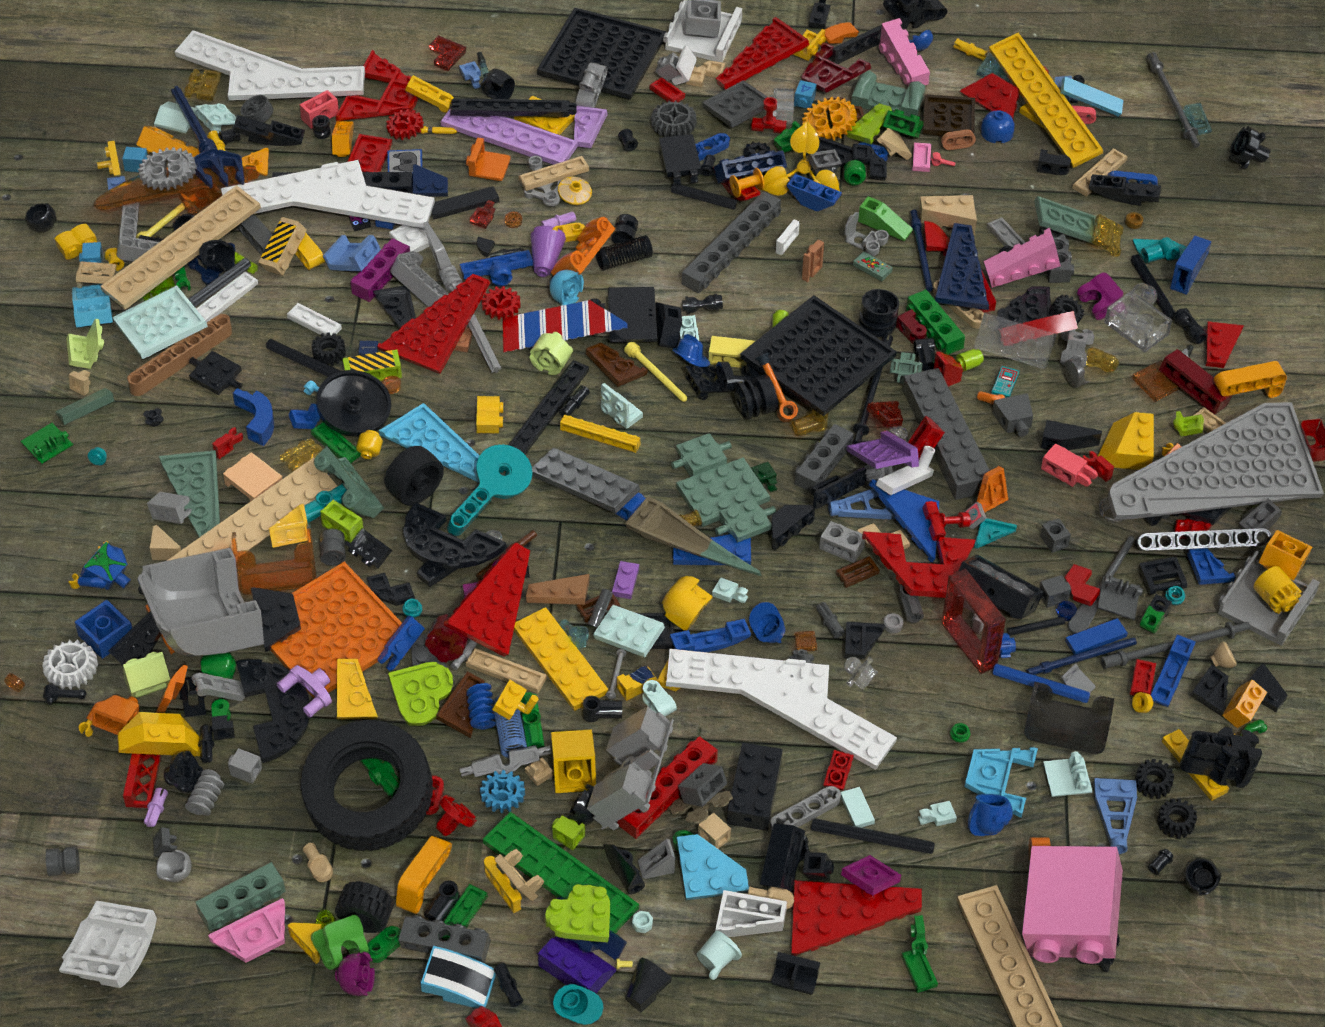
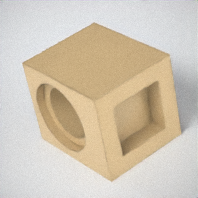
(714, 831)

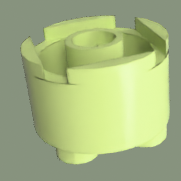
(550, 353)

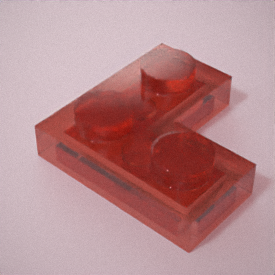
(448, 52)

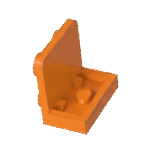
(486, 164)

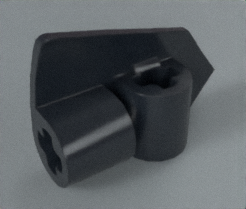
(623, 866)

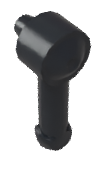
(52, 692)

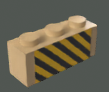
(282, 246)

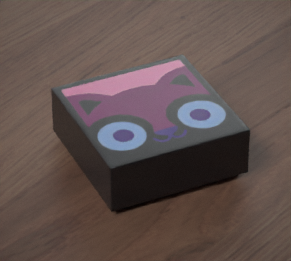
(359, 223)

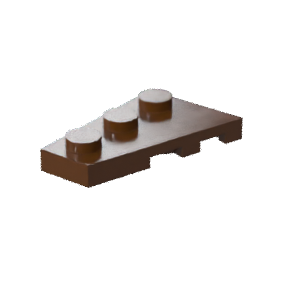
(614, 366)
(455, 710)

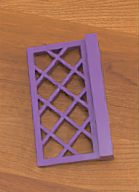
(885, 451)

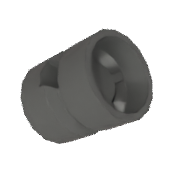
(332, 547)
(60, 861)

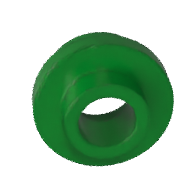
(960, 728)

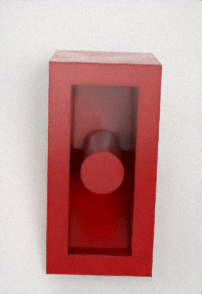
(949, 368)

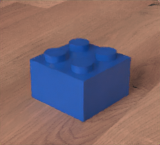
(102, 628)

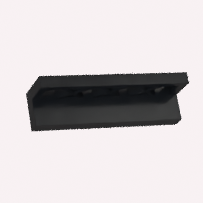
(856, 45)

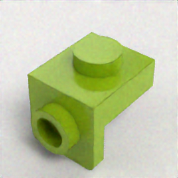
(1188, 425)

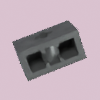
(702, 784)

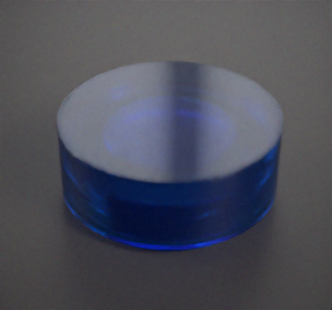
(1067, 610)

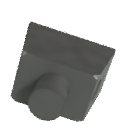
(1014, 414)

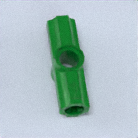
(532, 731)
(383, 775)

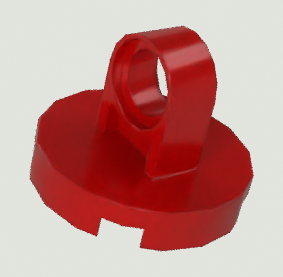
(454, 816)

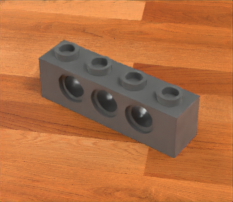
(1064, 272)
(823, 458)
(415, 925)

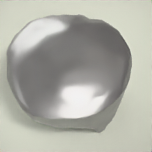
(1075, 372)

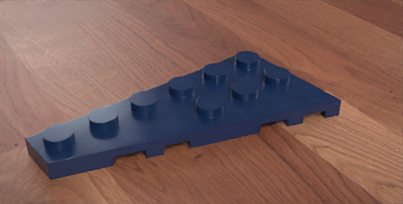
(961, 274)

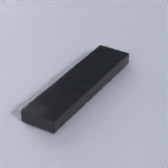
(464, 202)

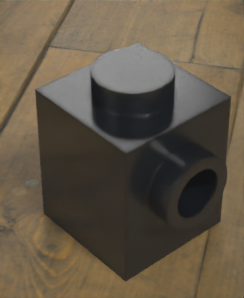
(818, 866)

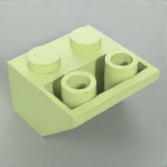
(146, 674)

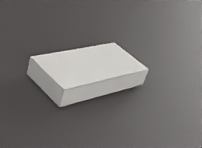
(787, 237)

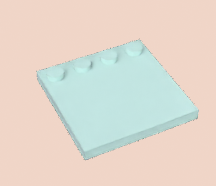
(159, 322)

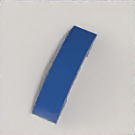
(712, 640)
(1172, 670)

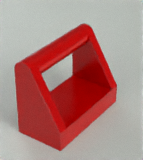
(926, 434)

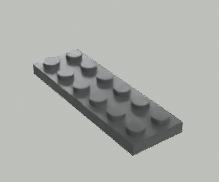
(585, 480)

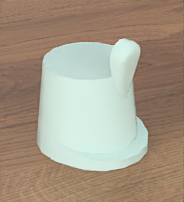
(717, 953)

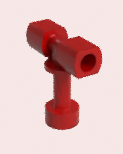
(769, 120)
(939, 520)

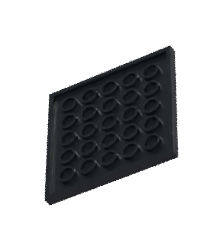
(603, 40)
(819, 355)

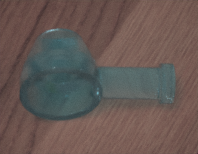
(578, 635)

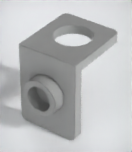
(1076, 678)

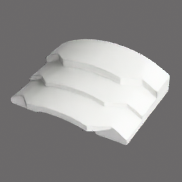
(110, 944)

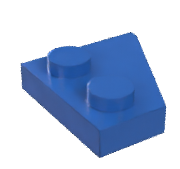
(1208, 568)

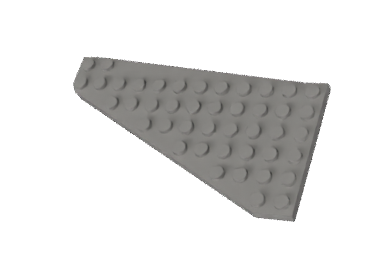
(1229, 467)

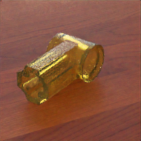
(810, 423)

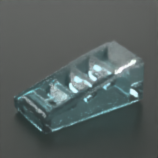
(1198, 109)

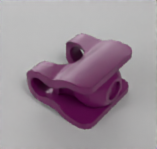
(1103, 290)

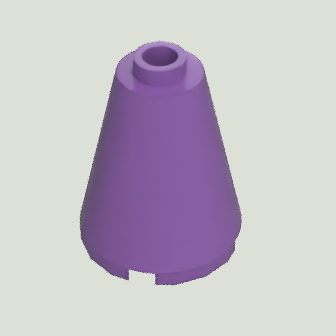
(546, 248)

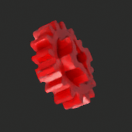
(405, 124)
(501, 303)

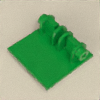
(47, 443)

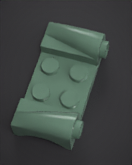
(870, 93)
(358, 495)

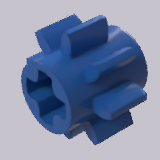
(1007, 646)

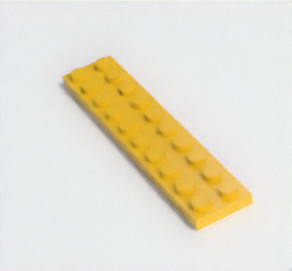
(1046, 100)

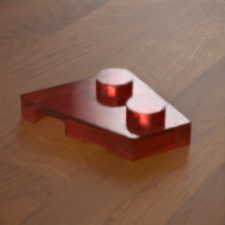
(886, 413)

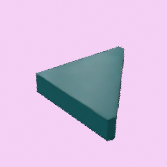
(993, 530)

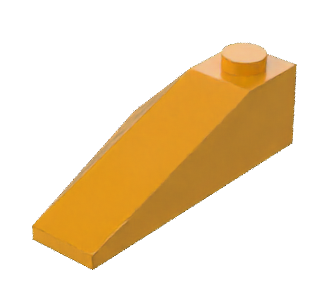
(156, 139)

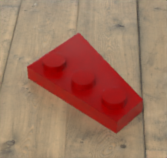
(1220, 342)

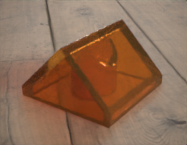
(199, 199)

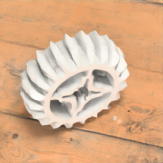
(65, 664)

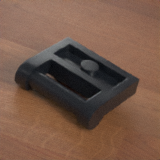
(1162, 570)

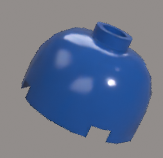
(997, 127)

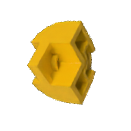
(685, 602)

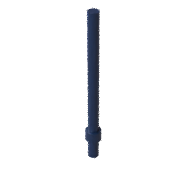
(916, 225)
(1047, 667)

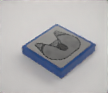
(403, 160)

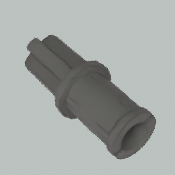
(600, 608)
(830, 620)

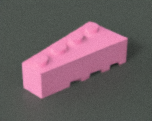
(902, 53)

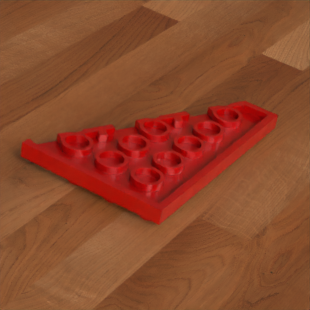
(435, 333)
(835, 910)

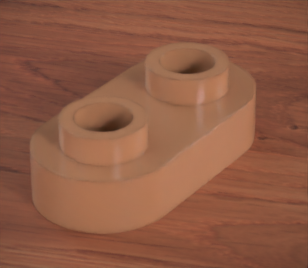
(957, 139)

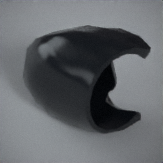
(498, 84)
(217, 255)
(1201, 875)

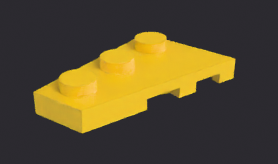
(352, 693)

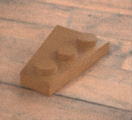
(560, 591)

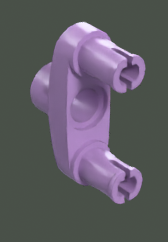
(313, 683)

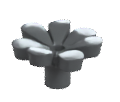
(802, 655)

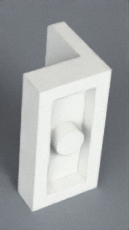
(684, 66)

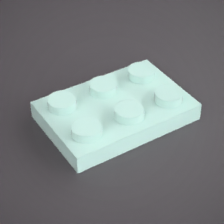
(629, 631)

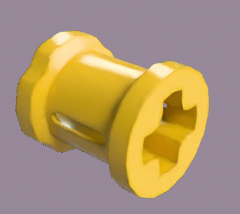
(113, 259)

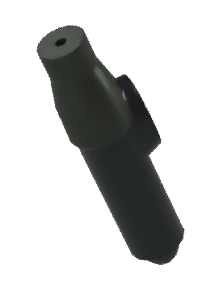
(505, 251)

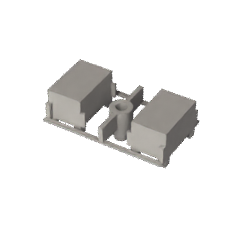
(633, 748)

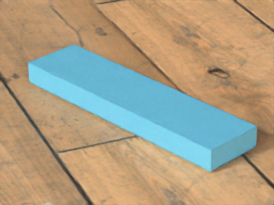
(1091, 96)

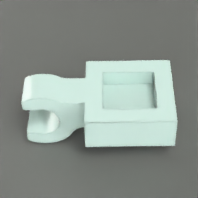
(728, 590)
(940, 813)

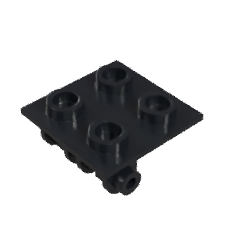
(703, 380)

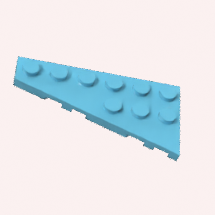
(427, 430)

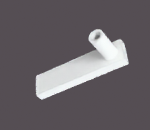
(908, 476)

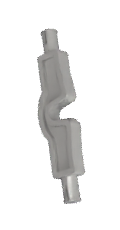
(494, 763)

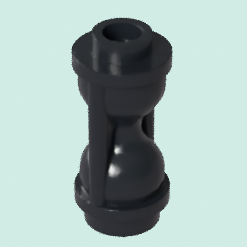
(711, 303)
(1195, 331)

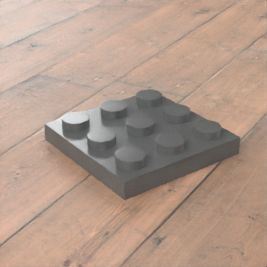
(736, 103)

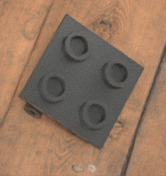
(1119, 597)

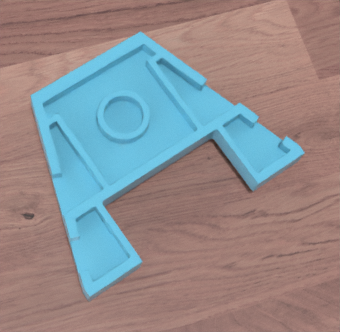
(991, 770)

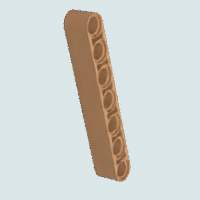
(178, 355)

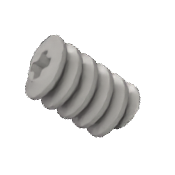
(205, 793)

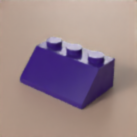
(574, 966)

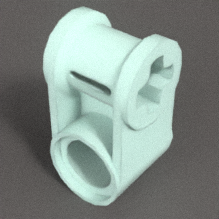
(657, 698)

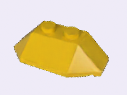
(158, 735)

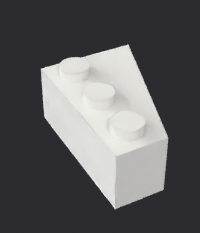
(749, 914)

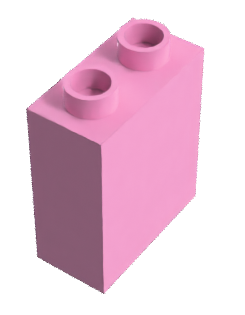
(1072, 903)

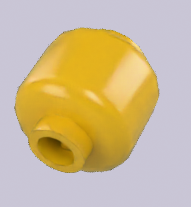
(369, 444)

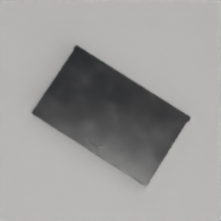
(636, 308)

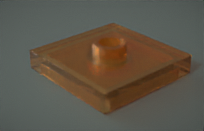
(1155, 382)

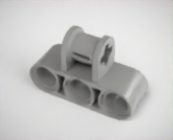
(591, 85)

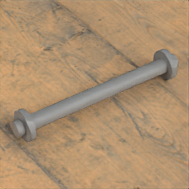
(611, 694)

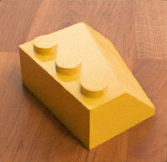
(1130, 442)

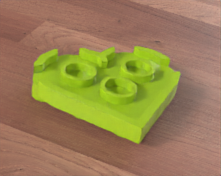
(420, 690)
(582, 915)

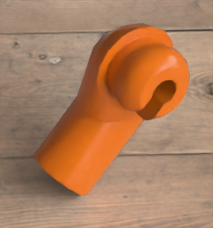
(989, 398)

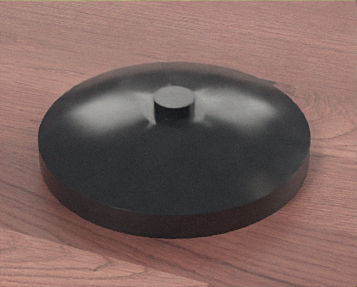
(353, 402)

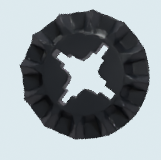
(751, 148)

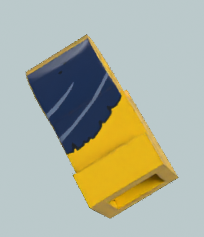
(634, 682)

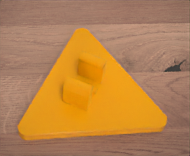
(259, 160)

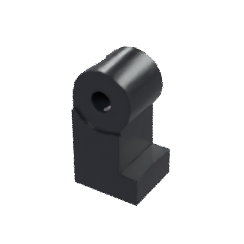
(1053, 163)

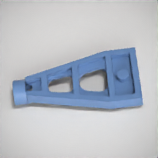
(843, 508)
(1116, 790)

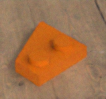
(993, 489)

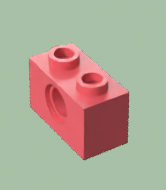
(322, 104)

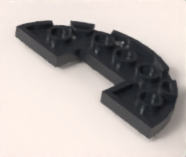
(443, 549)
(286, 708)

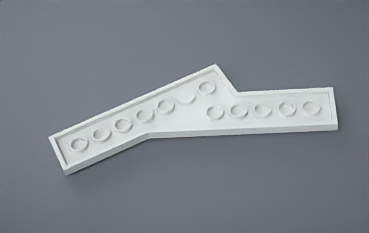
(260, 75)

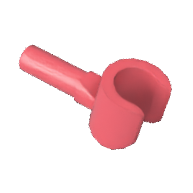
(937, 160)

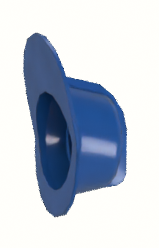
(692, 351)
(767, 623)

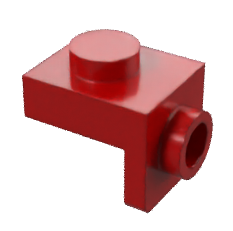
(483, 1018)

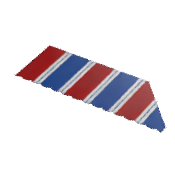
(568, 320)

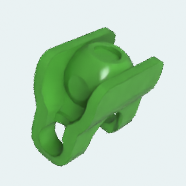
(343, 932)

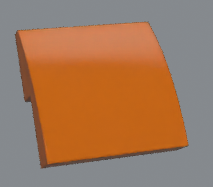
(172, 689)

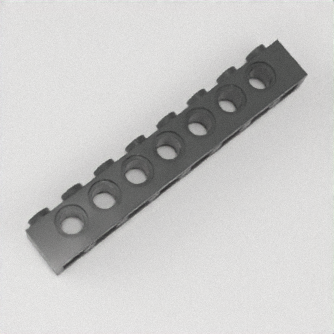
(731, 242)

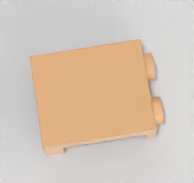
(251, 476)

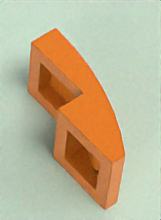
(838, 32)

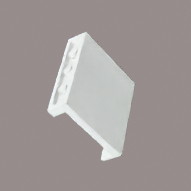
(702, 46)

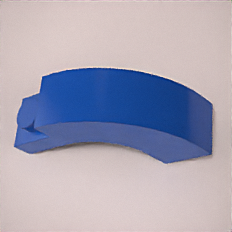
(262, 425)

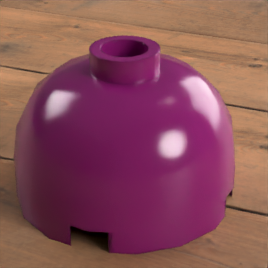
(355, 974)

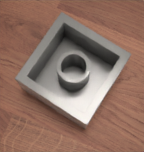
(703, 17)

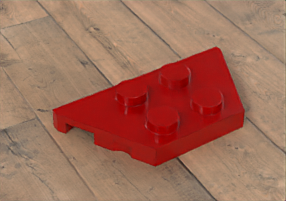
(993, 94)

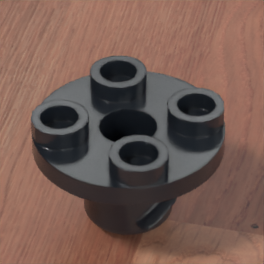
(183, 772)

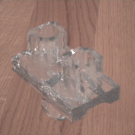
(861, 672)

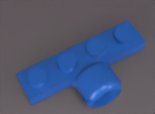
(497, 267)

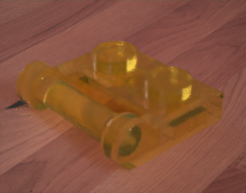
(1103, 235)

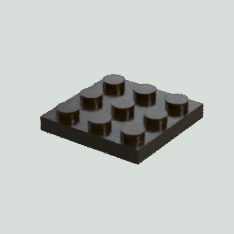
(948, 114)

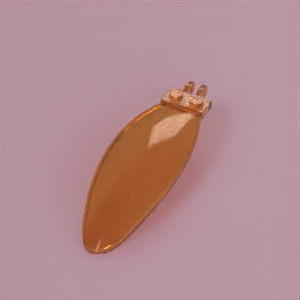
(135, 191)

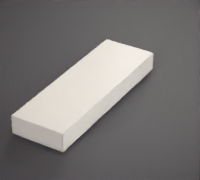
(313, 320)

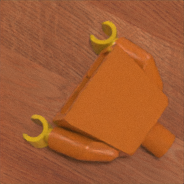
(110, 715)

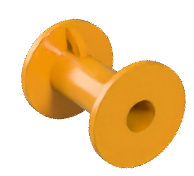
(754, 180)

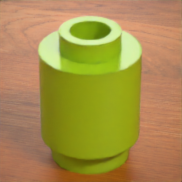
(970, 359)

